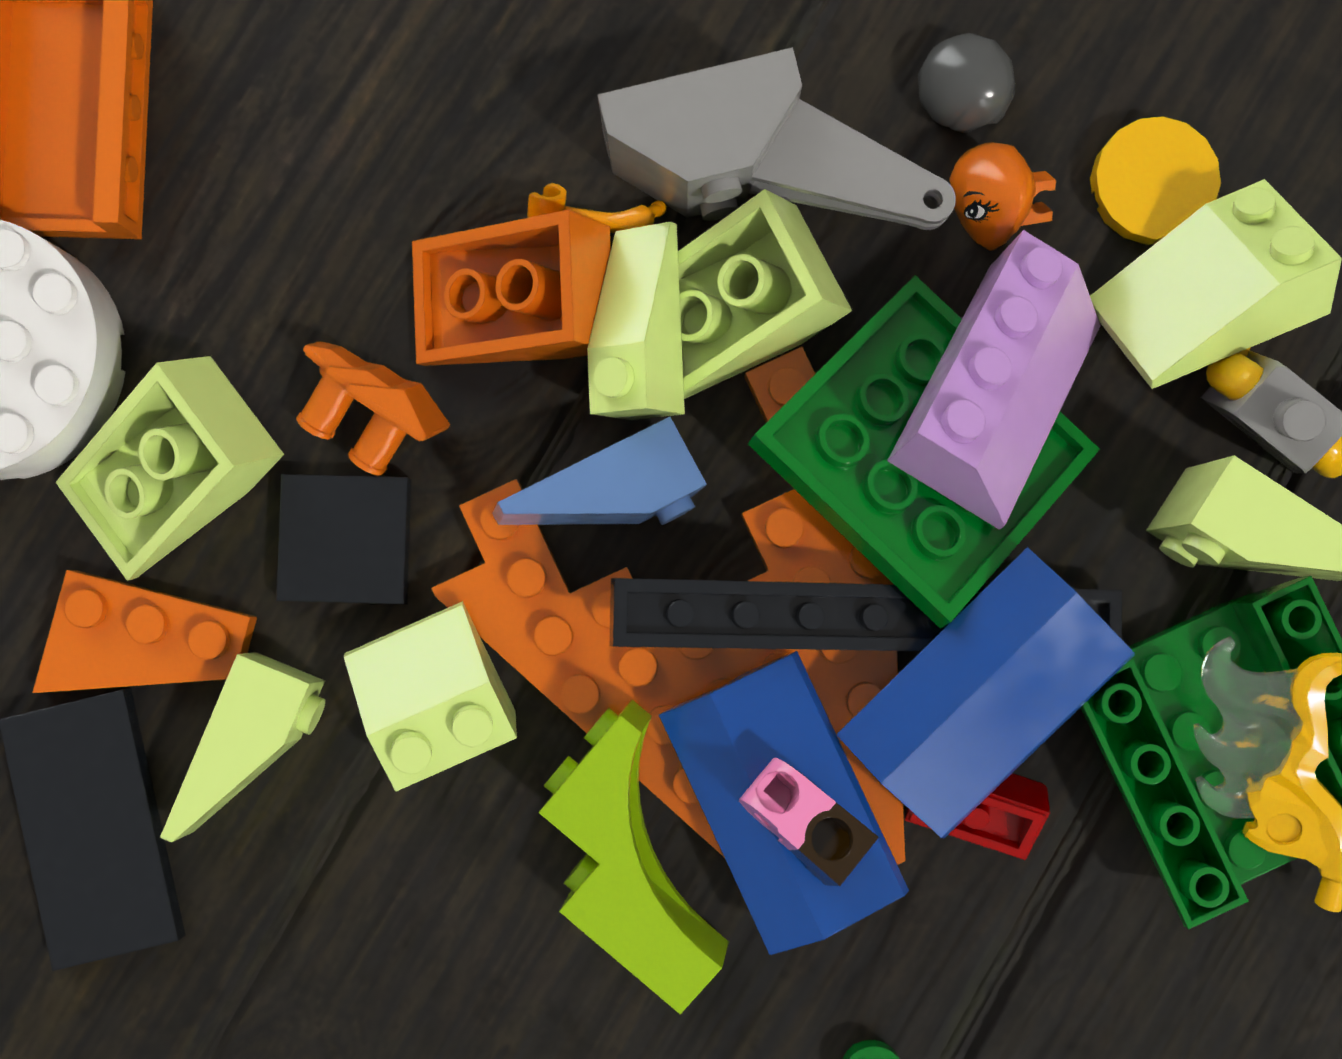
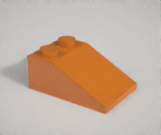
(509, 290)

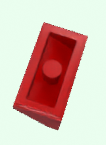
(1006, 819)

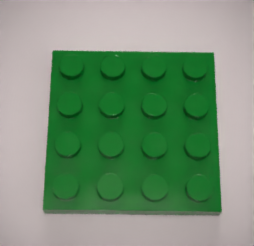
(837, 445)

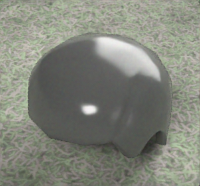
(966, 82)

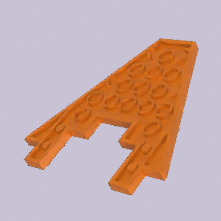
(564, 636)

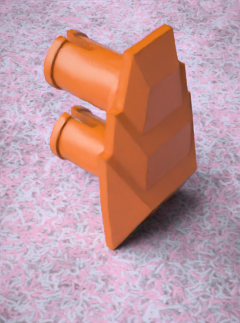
(397, 405)

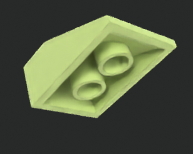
(1219, 285)
(752, 291)
(167, 463)
(1246, 521)

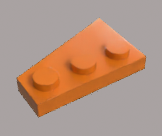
(136, 636)

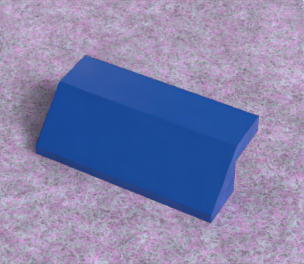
(985, 693)
(724, 747)

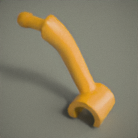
(555, 198)

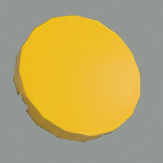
(1153, 178)

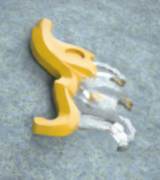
(1269, 757)

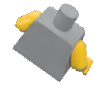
(1277, 412)

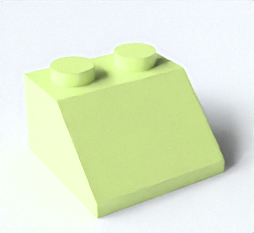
(430, 696)

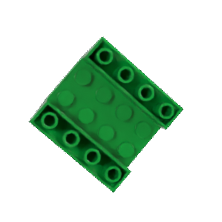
(1149, 741)

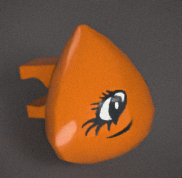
(997, 193)

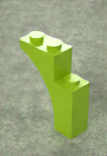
(619, 885)

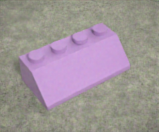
(1001, 381)

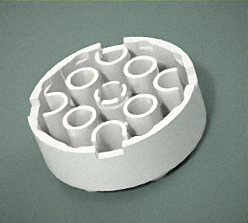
(55, 354)

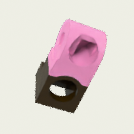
(808, 822)

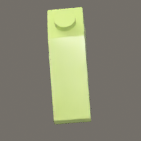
(637, 328)
(252, 725)

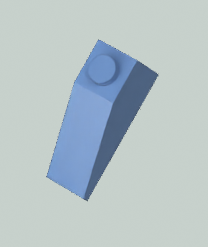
(617, 485)

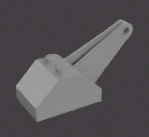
(741, 129)

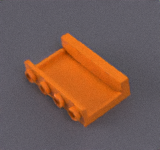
(74, 116)

